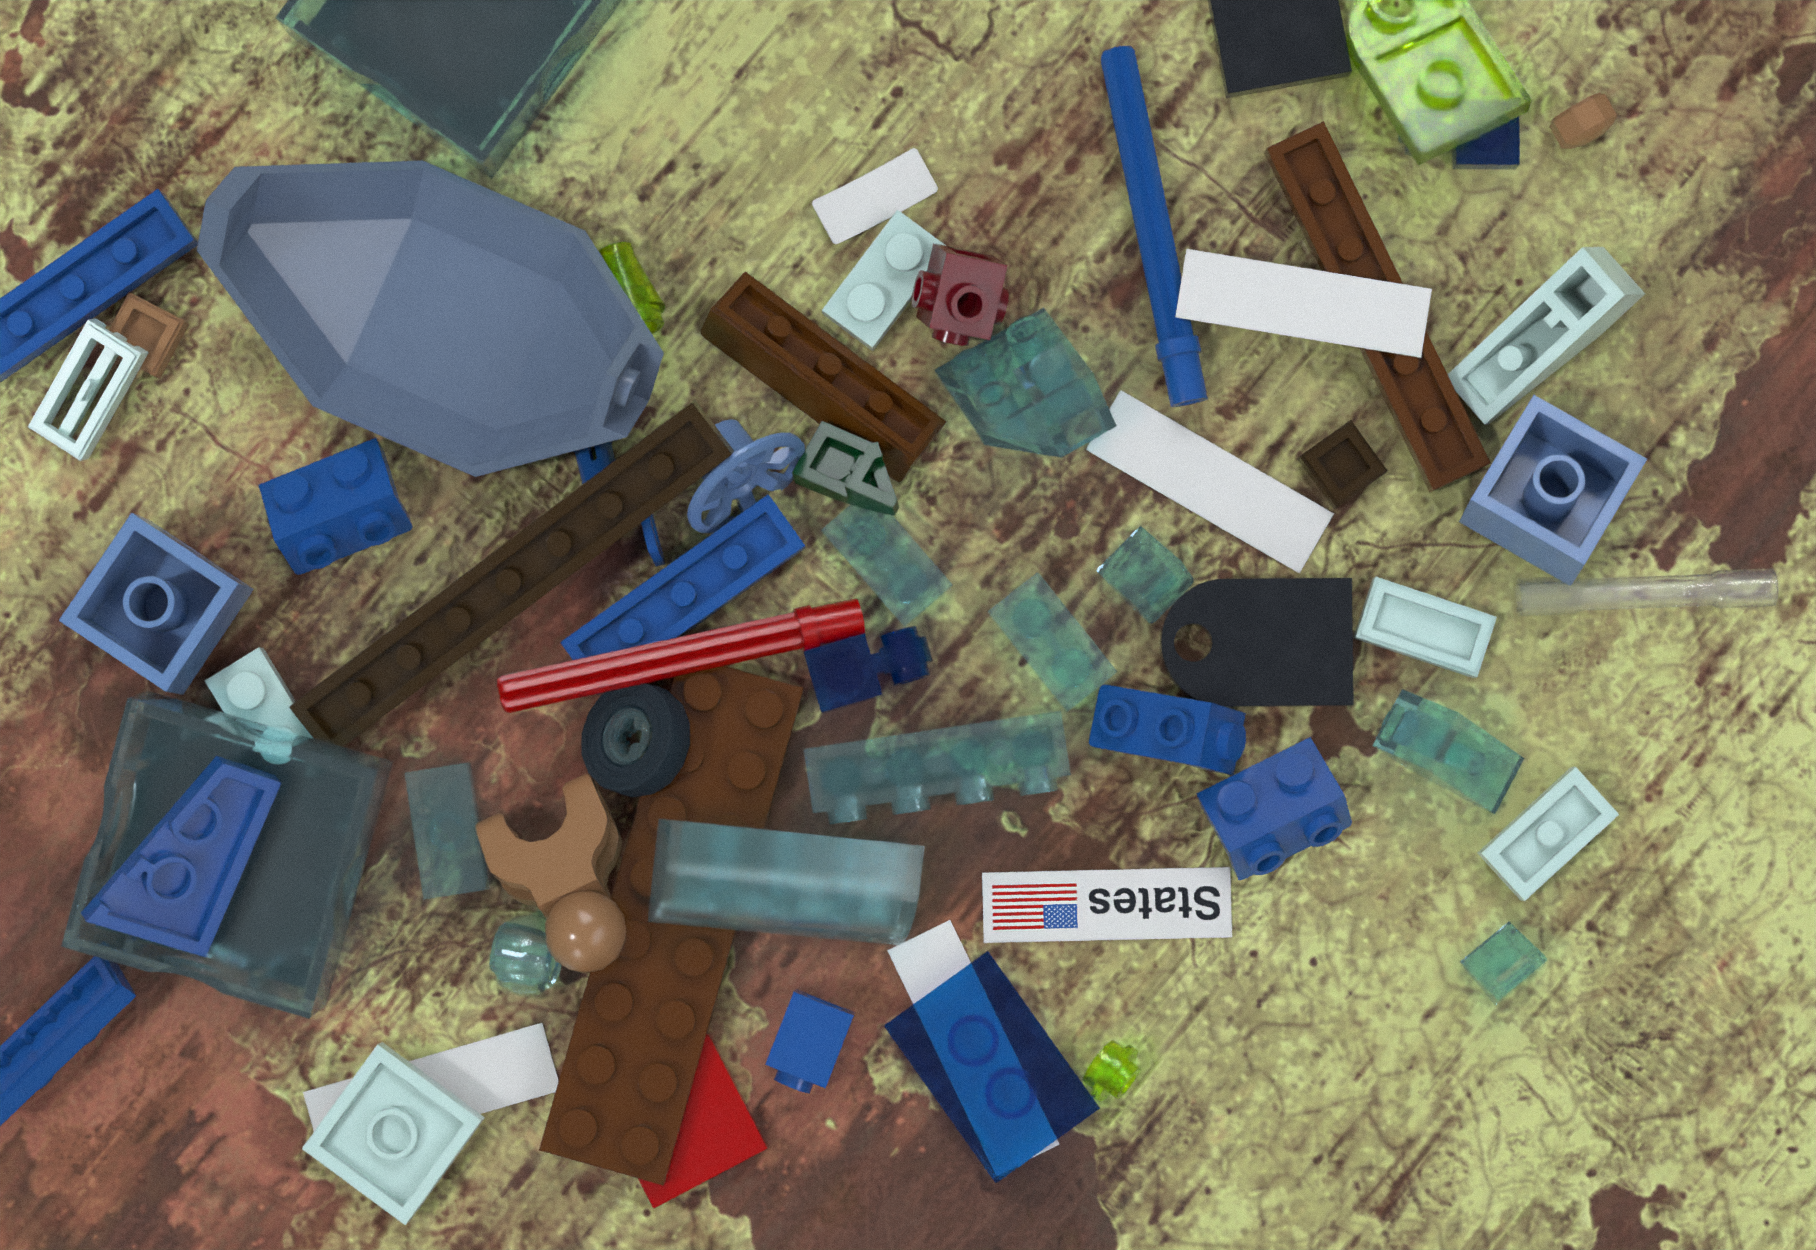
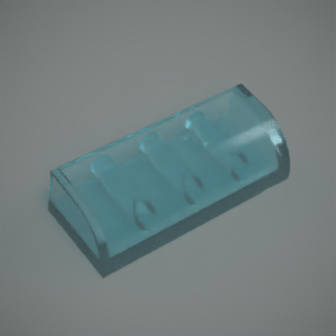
(784, 882)

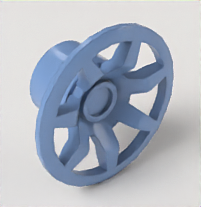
(742, 473)

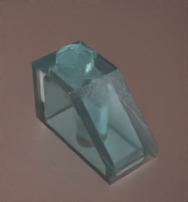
(1448, 750)

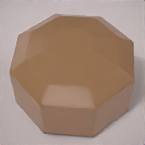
(1583, 122)

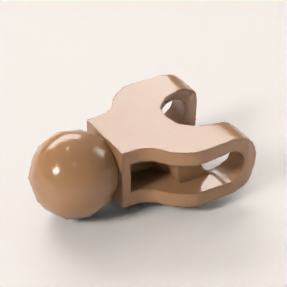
(565, 877)

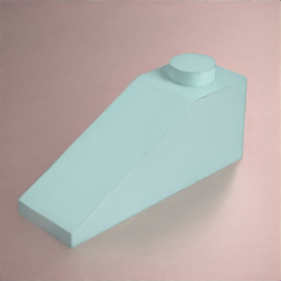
(1545, 332)

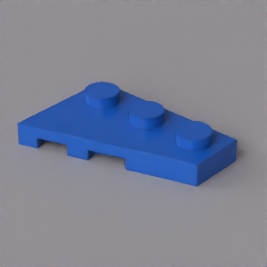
(190, 862)

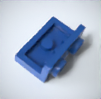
(334, 507)
(1276, 809)

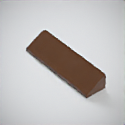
(819, 373)

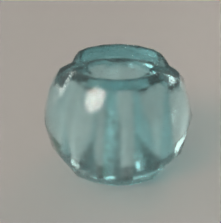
(522, 957)

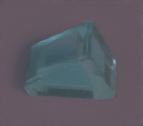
(1146, 575)

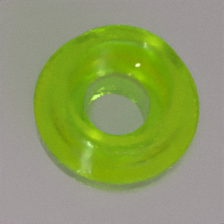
(1112, 1071)

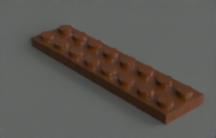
(654, 1004)

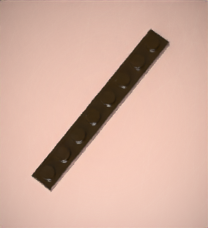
(513, 577)

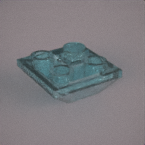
(1028, 390)

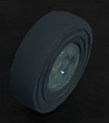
(643, 765)

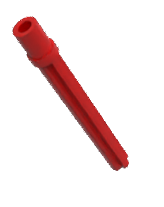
(678, 656)

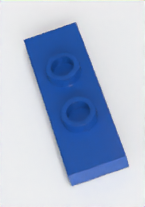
(60, 1030)

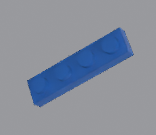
(90, 279)
(693, 584)

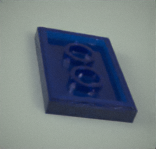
(991, 1066)

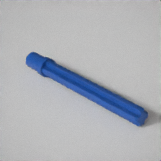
(1177, 344)

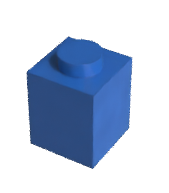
(808, 1041)

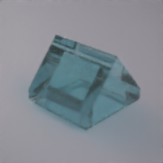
(1503, 962)

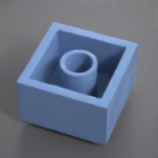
(1552, 490)
(156, 604)

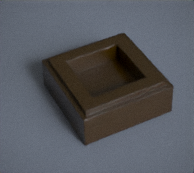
(1342, 464)

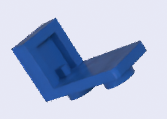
(1168, 728)

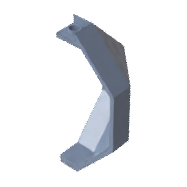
(432, 309)

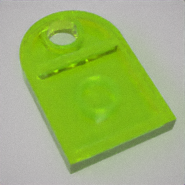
(1434, 73)

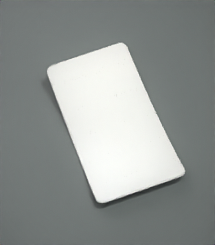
(875, 196)

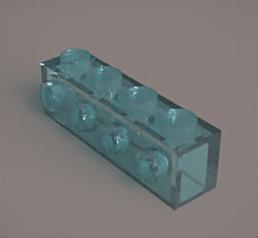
(936, 763)

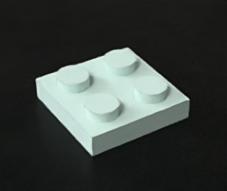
(393, 1133)

